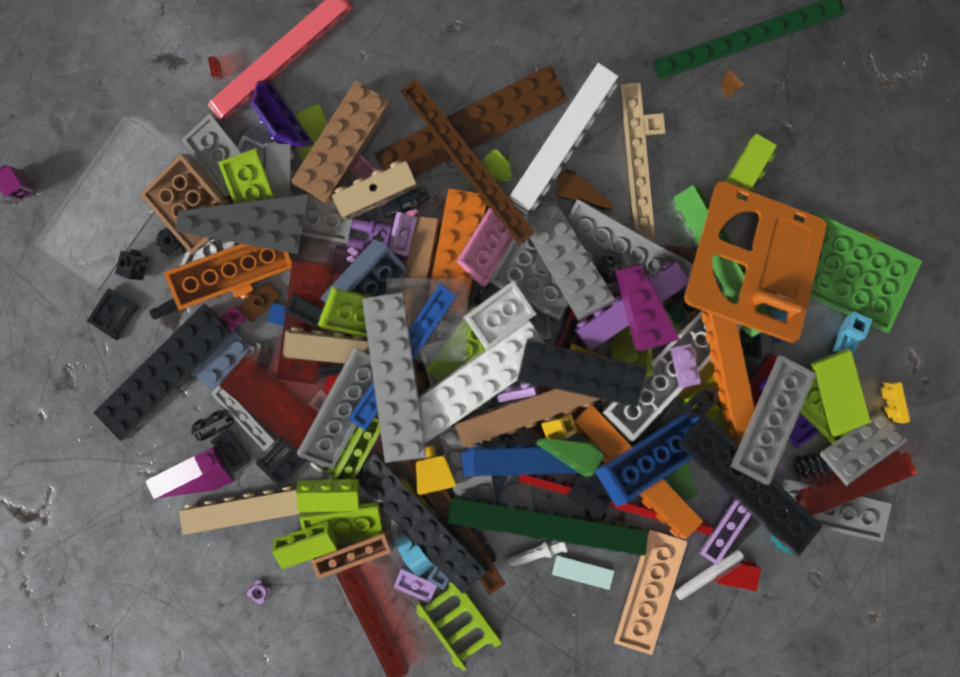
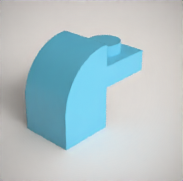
(851, 332)
(413, 556)

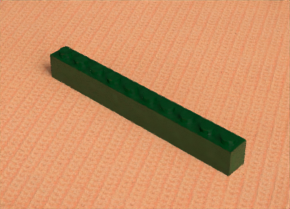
(546, 526)

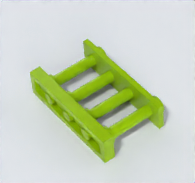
(478, 621)

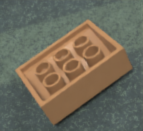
(183, 187)

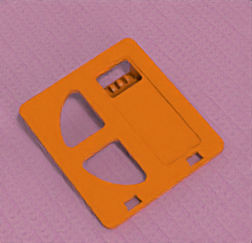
(780, 262)

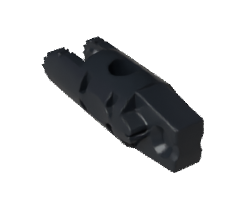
(405, 202)

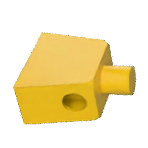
(434, 473)

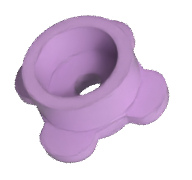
(259, 598)

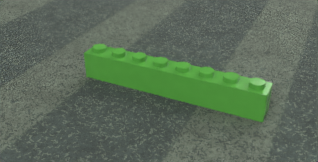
(694, 207)

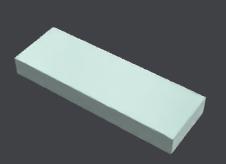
(583, 572)

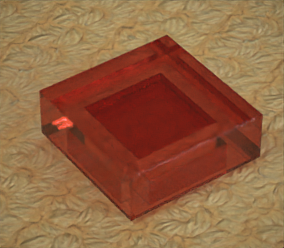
(215, 68)

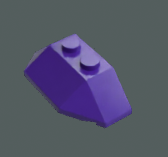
(277, 116)

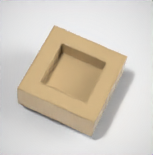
(654, 124)

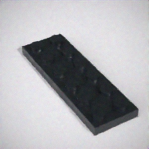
(581, 373)

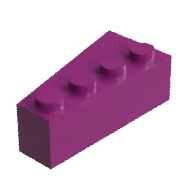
(643, 309)

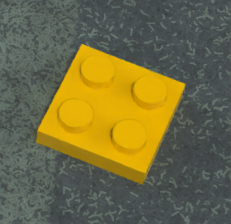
(895, 401)

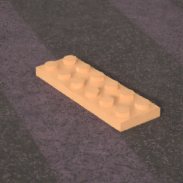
(650, 592)

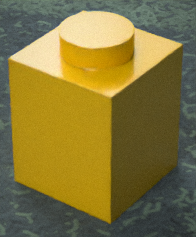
(560, 427)

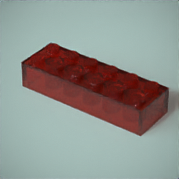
(310, 281)
(270, 400)

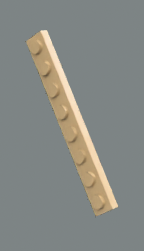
(637, 159)

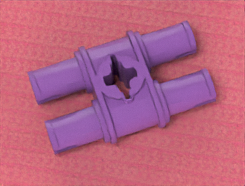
(373, 228)

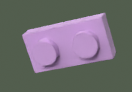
(402, 233)
(685, 366)
(518, 391)
(414, 585)

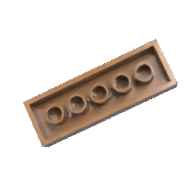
(341, 143)

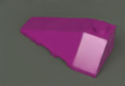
(198, 474)

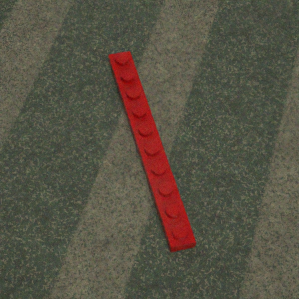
(549, 483)

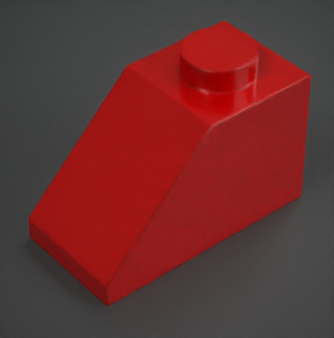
(742, 575)

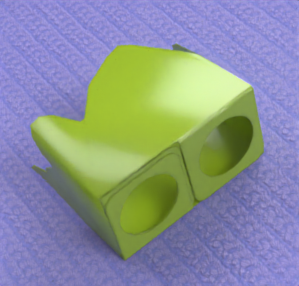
(498, 166)

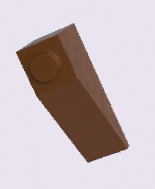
(575, 187)

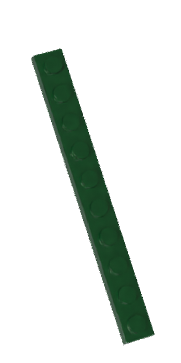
(747, 38)

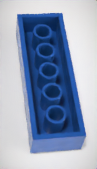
(511, 461)
(646, 461)

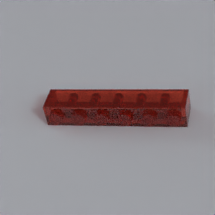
(835, 493)
(373, 622)

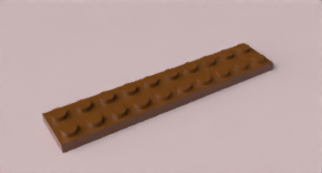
(479, 121)

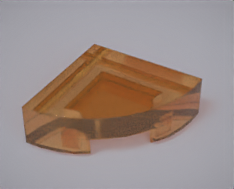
(729, 84)

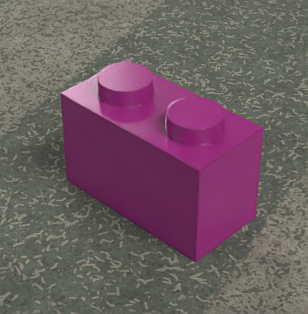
(14, 183)

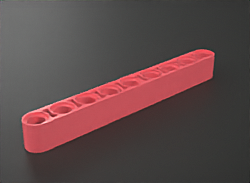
(279, 56)

